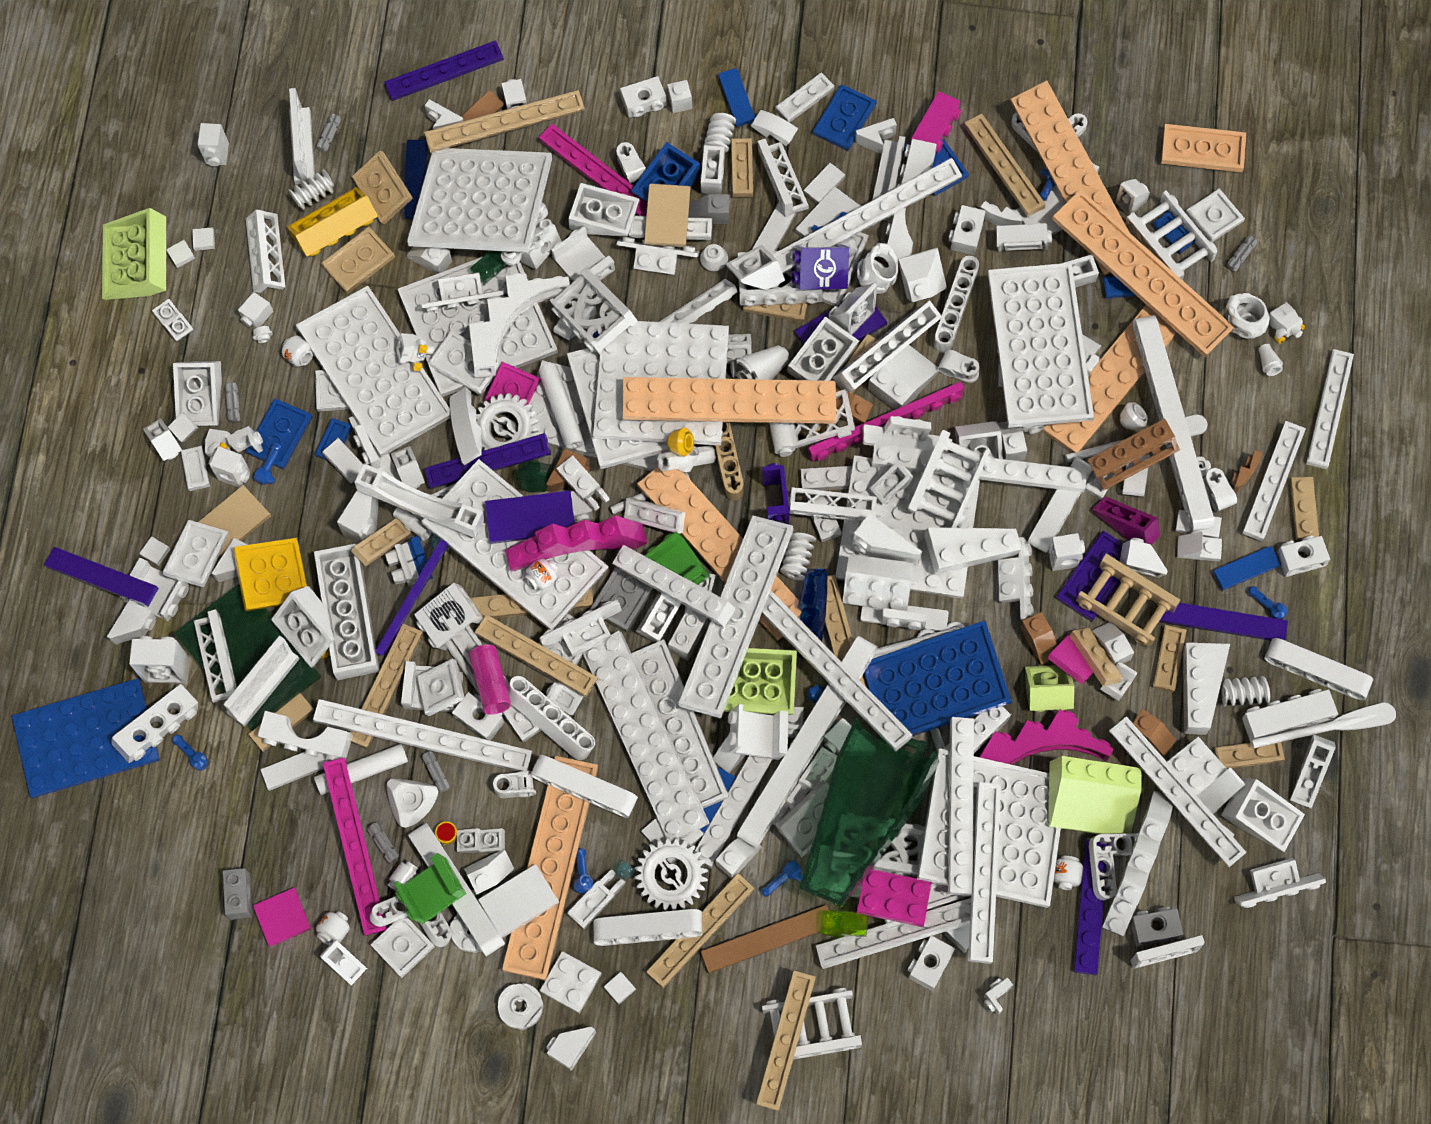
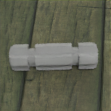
(328, 132)
(1242, 253)
(232, 402)
(435, 771)
(383, 842)

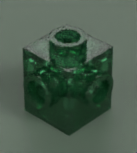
(534, 476)

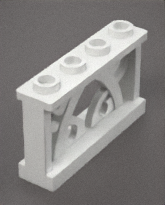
(786, 295)
(619, 316)
(902, 865)

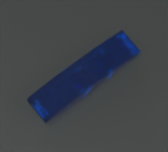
(415, 173)
(814, 602)

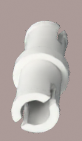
(412, 523)

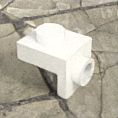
(245, 438)
(1118, 690)
(564, 697)
(998, 988)

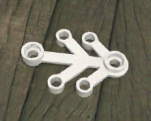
(513, 258)

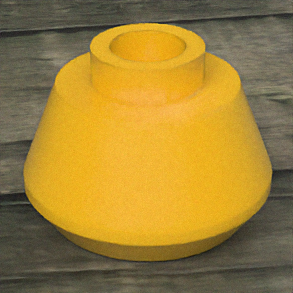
(681, 441)

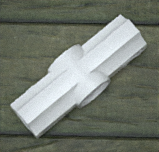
(698, 456)

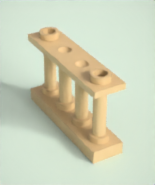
(1128, 579)

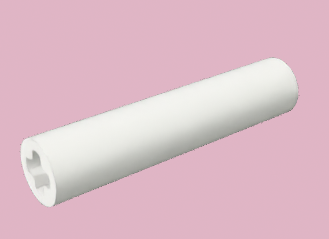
(561, 406)
(368, 766)

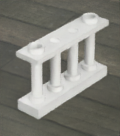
(1138, 229)
(937, 463)
(826, 1043)

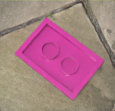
(894, 898)

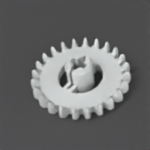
(507, 404)
(658, 856)

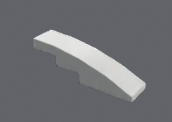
(466, 430)
(818, 770)

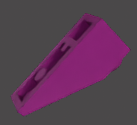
(1128, 520)

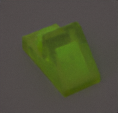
(844, 924)

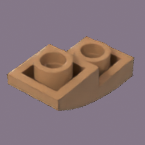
(484, 106)
(1245, 473)

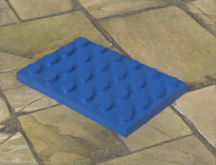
(940, 679)
(73, 738)

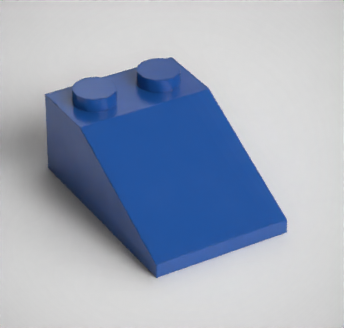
(668, 168)

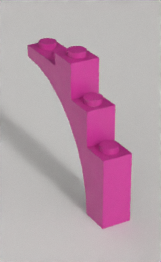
(582, 536)
(1034, 739)

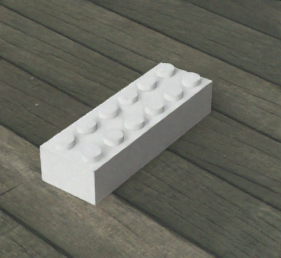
(347, 612)

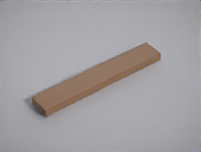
(763, 940)

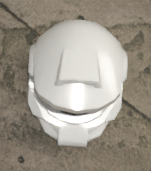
(872, 271)
(1248, 319)

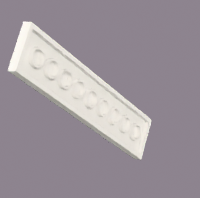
(747, 591)
(646, 738)

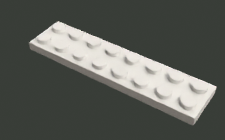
(681, 723)

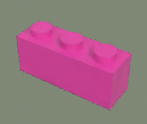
(938, 120)

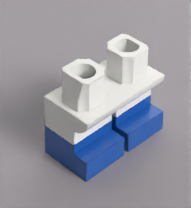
(412, 561)

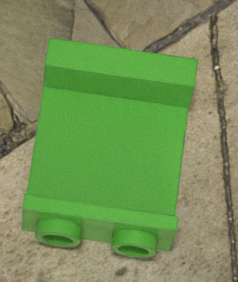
(678, 557)
(430, 890)

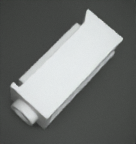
(1023, 237)

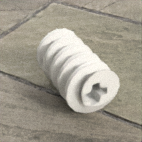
(720, 130)
(312, 189)
(796, 555)
(1245, 690)

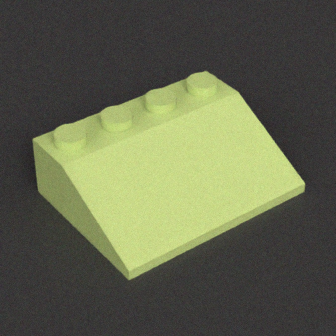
(134, 256)
(765, 682)
(1093, 795)

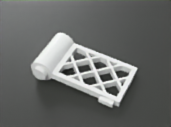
(786, 434)

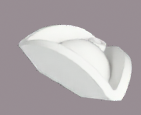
(410, 800)

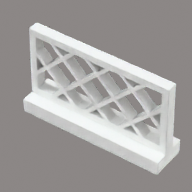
(301, 140)
(261, 681)

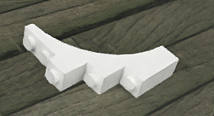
(503, 312)
(1139, 864)

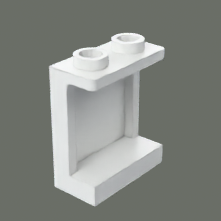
(411, 692)

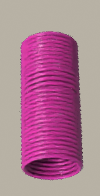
(488, 679)

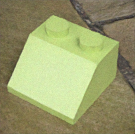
(1049, 688)

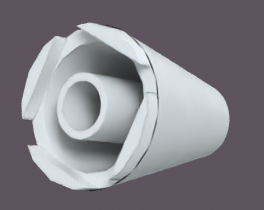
(761, 364)

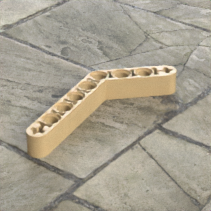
(729, 459)

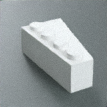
(967, 547)
(1201, 684)

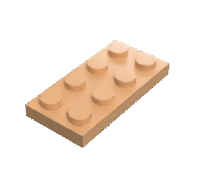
(1203, 148)

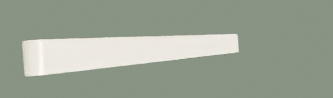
(1169, 407)
(803, 749)

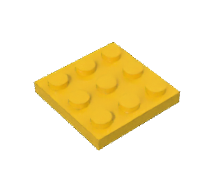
(269, 572)

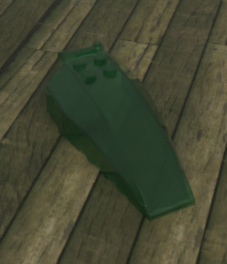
(864, 810)

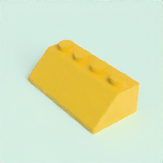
(332, 221)

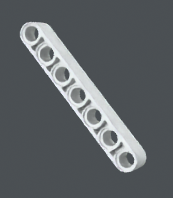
(467, 906)

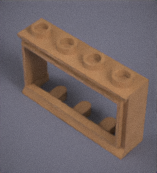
(1131, 450)

